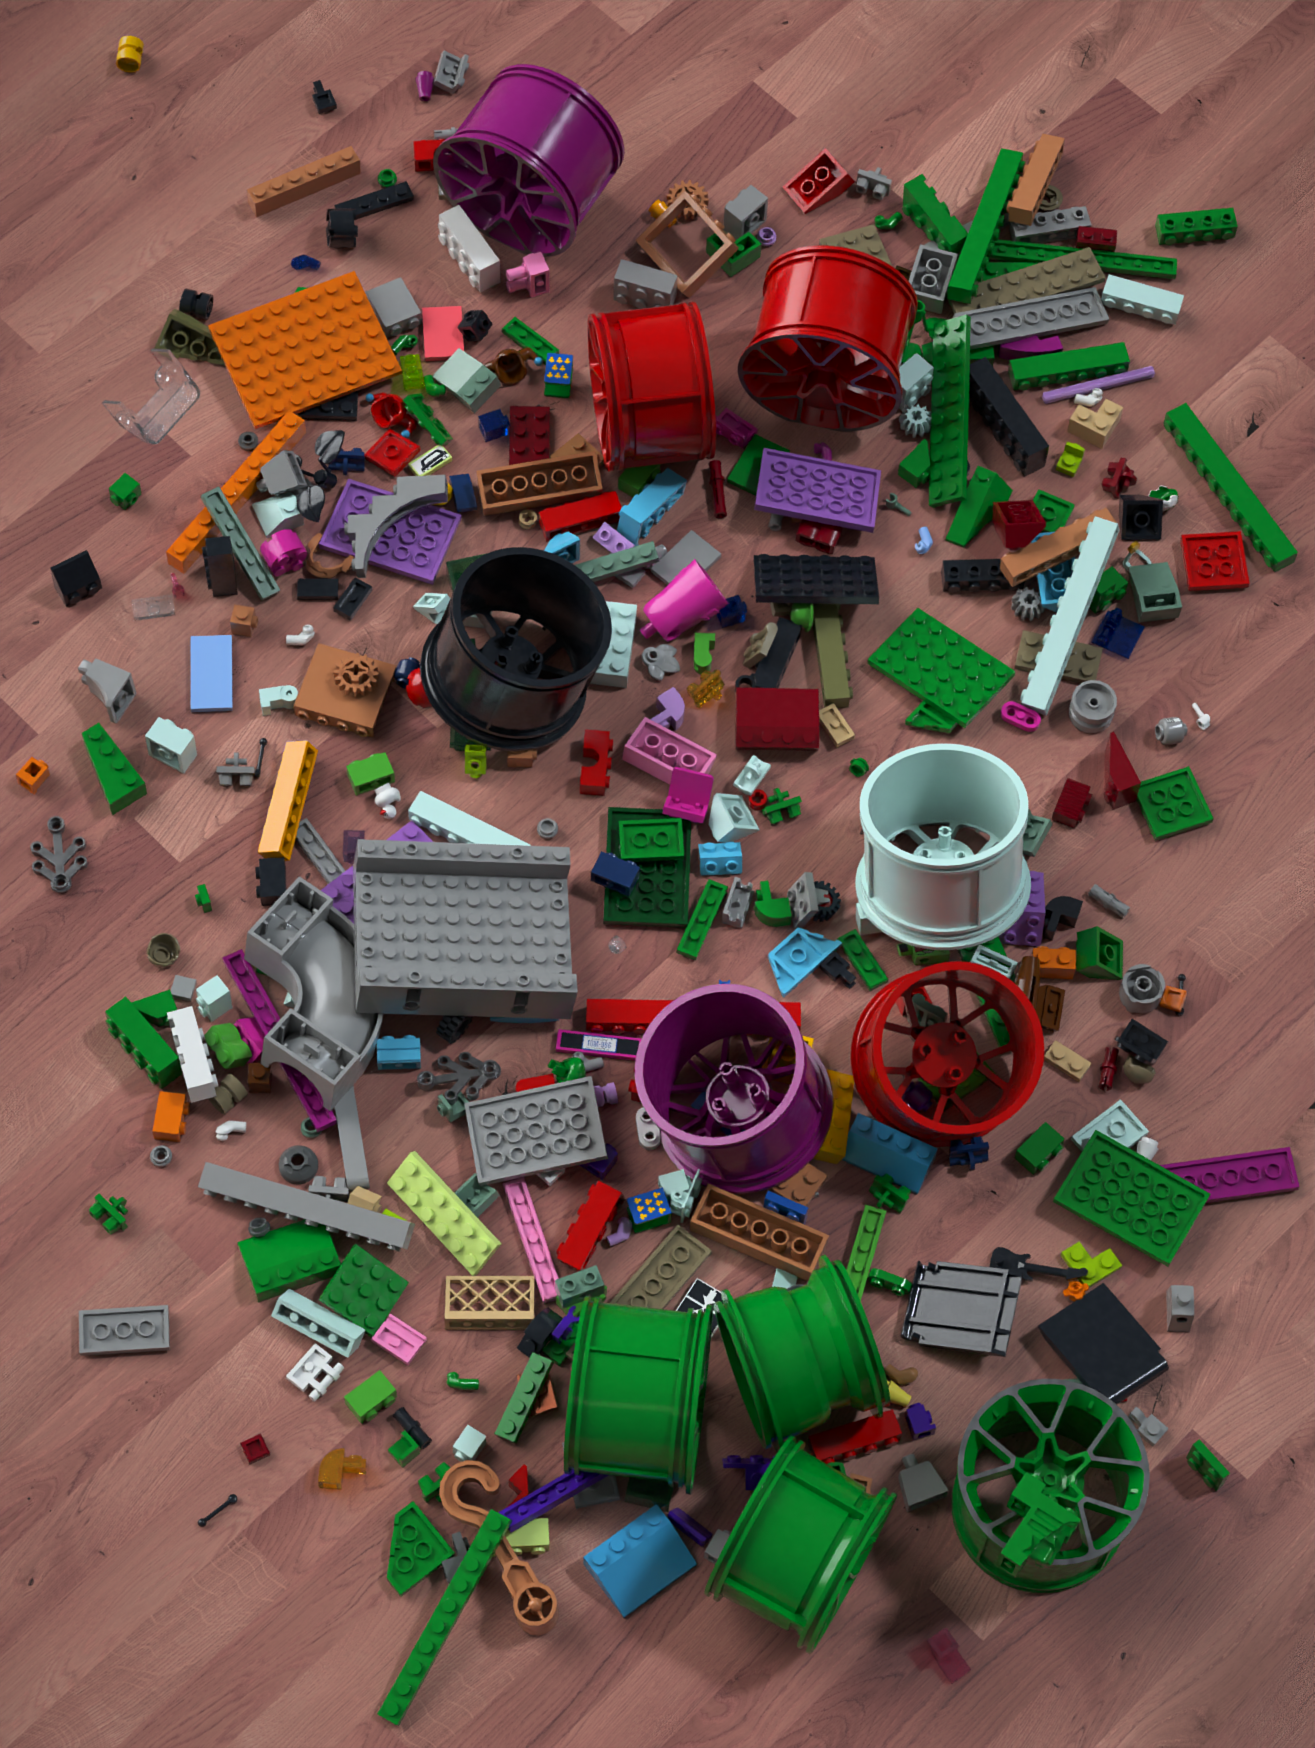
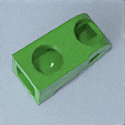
(702, 657)

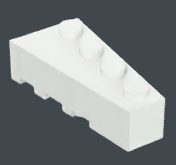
(192, 1054)

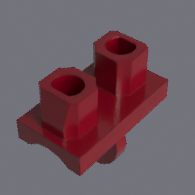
(1122, 478)

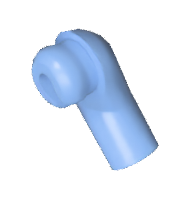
(926, 541)

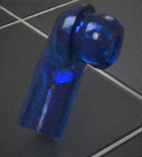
(305, 261)

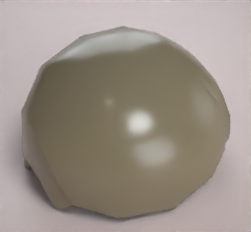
(163, 950)
(1138, 1071)

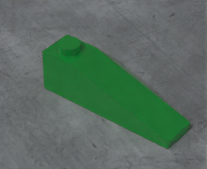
(977, 509)

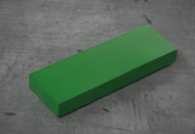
(526, 337)
(862, 960)

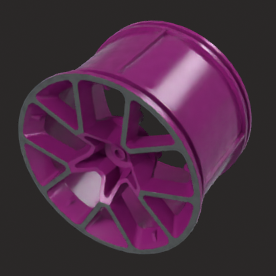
(530, 159)

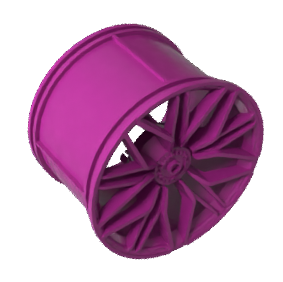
(738, 1093)

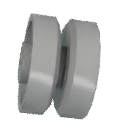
(1092, 706)

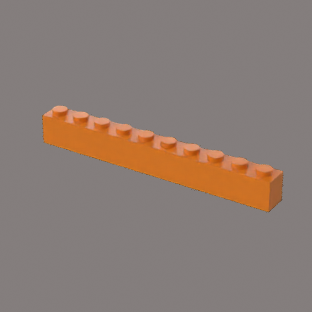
(236, 490)

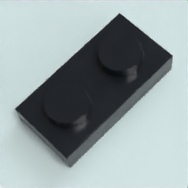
(352, 598)

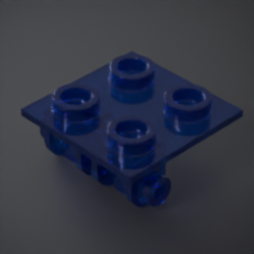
(1118, 633)

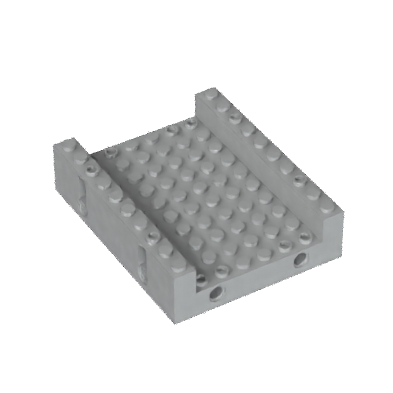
(462, 930)

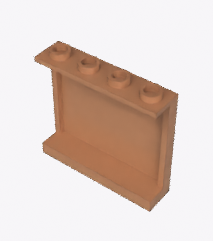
(325, 703)

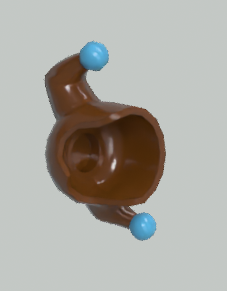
(511, 364)

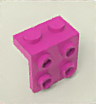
(688, 795)

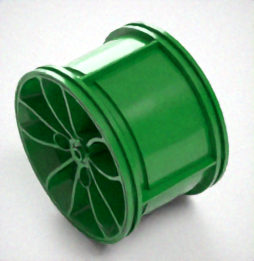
(799, 1544)

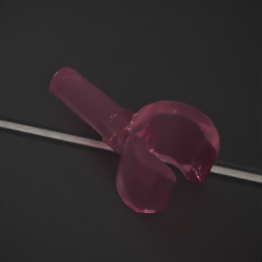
(176, 586)

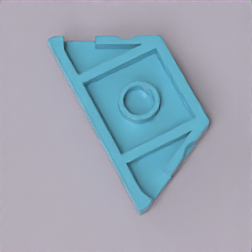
(798, 957)

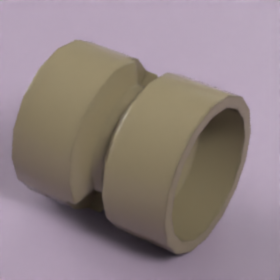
(228, 1093)

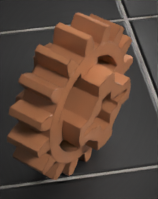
(690, 188)
(346, 672)

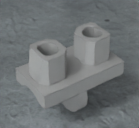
(873, 181)
(225, 772)
(338, 1192)

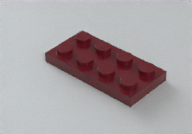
(529, 434)

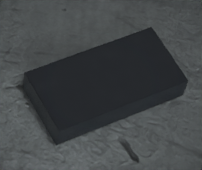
(317, 589)

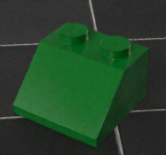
(1099, 954)

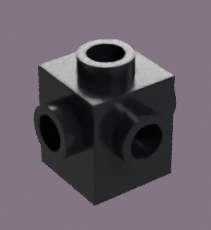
(475, 325)

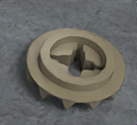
(1055, 197)

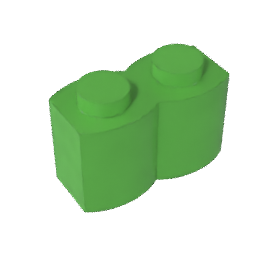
(227, 1044)

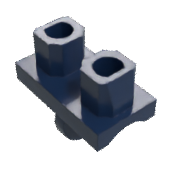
(349, 461)
(969, 1154)

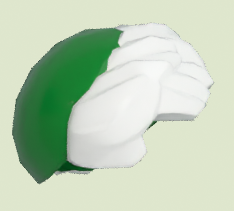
(1169, 496)

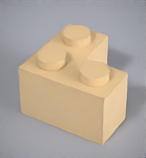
(1094, 426)

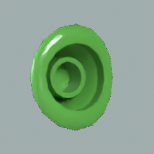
(802, 614)

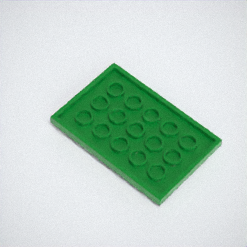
(941, 667)
(1131, 1198)

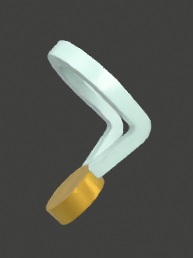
(1134, 548)

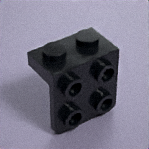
(1142, 1042)

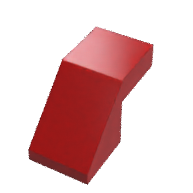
(519, 1483)

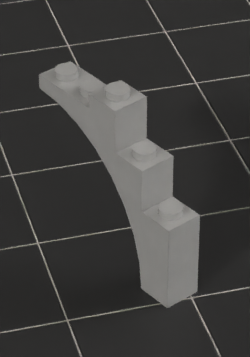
(409, 495)

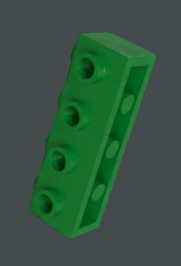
(1196, 226)

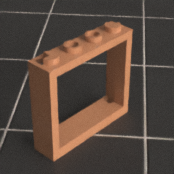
(711, 265)

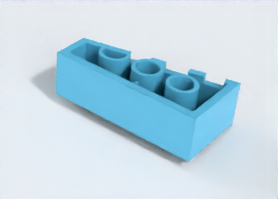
(650, 505)

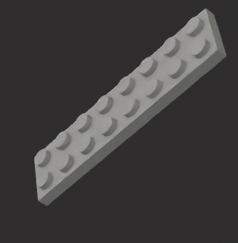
(1035, 317)

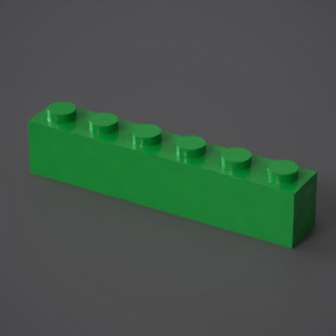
(1068, 366)

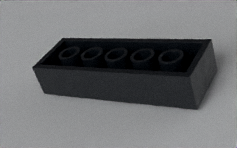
(1006, 418)

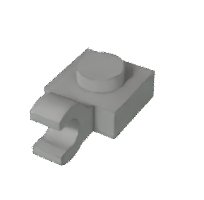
(1149, 1428)

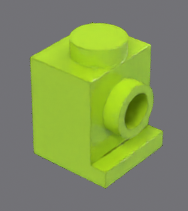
(477, 754)

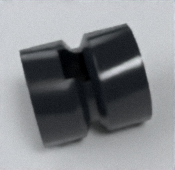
(196, 303)

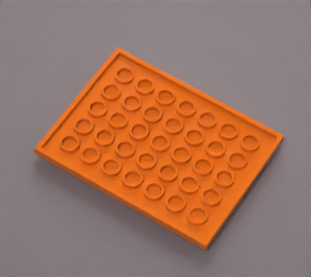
(304, 349)

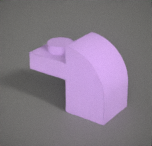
(671, 708)

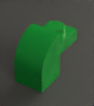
(771, 911)

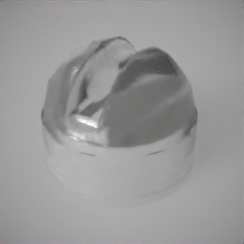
(616, 945)

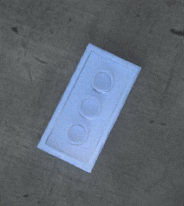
(211, 673)

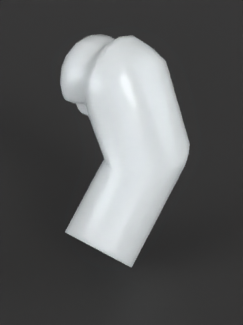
(229, 1126)

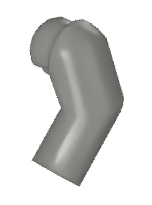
(590, 1064)

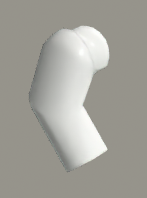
(1090, 400)
(303, 638)

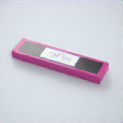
(597, 1044)

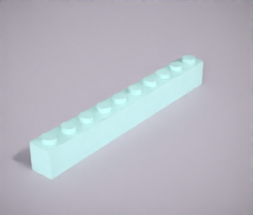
(1070, 615)

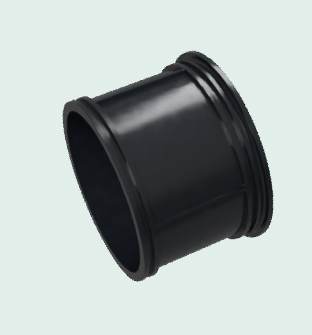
(495, 690)

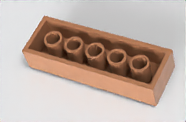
(539, 483)
(758, 1232)

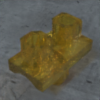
(709, 688)

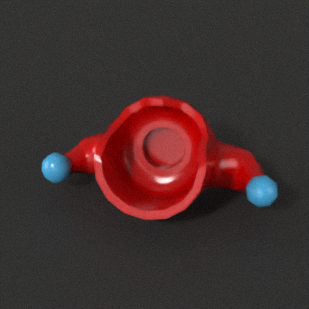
(391, 410)

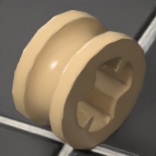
(531, 523)

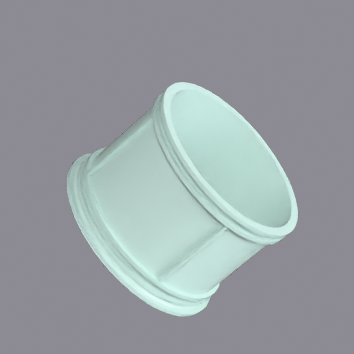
(943, 891)

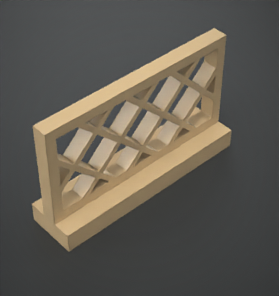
(489, 1319)

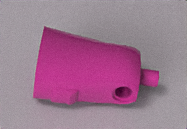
(683, 603)

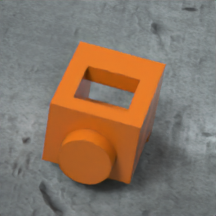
(31, 768)

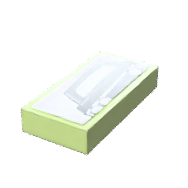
(430, 461)

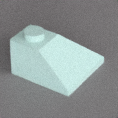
(278, 513)
(730, 818)

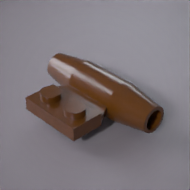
(1045, 999)

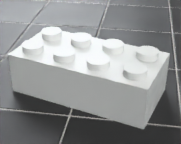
(469, 248)

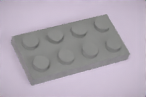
(124, 1330)

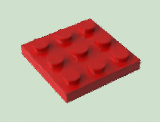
(1214, 561)

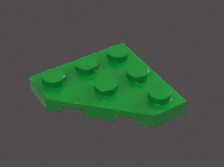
(414, 1549)

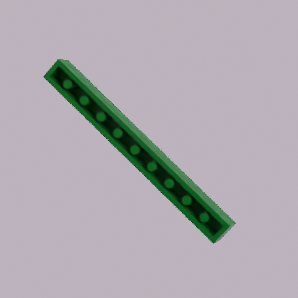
(986, 226)
(1230, 488)

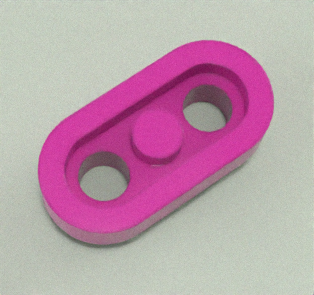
(1021, 716)

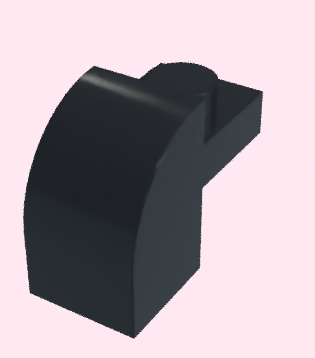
(1063, 911)
(539, 1332)

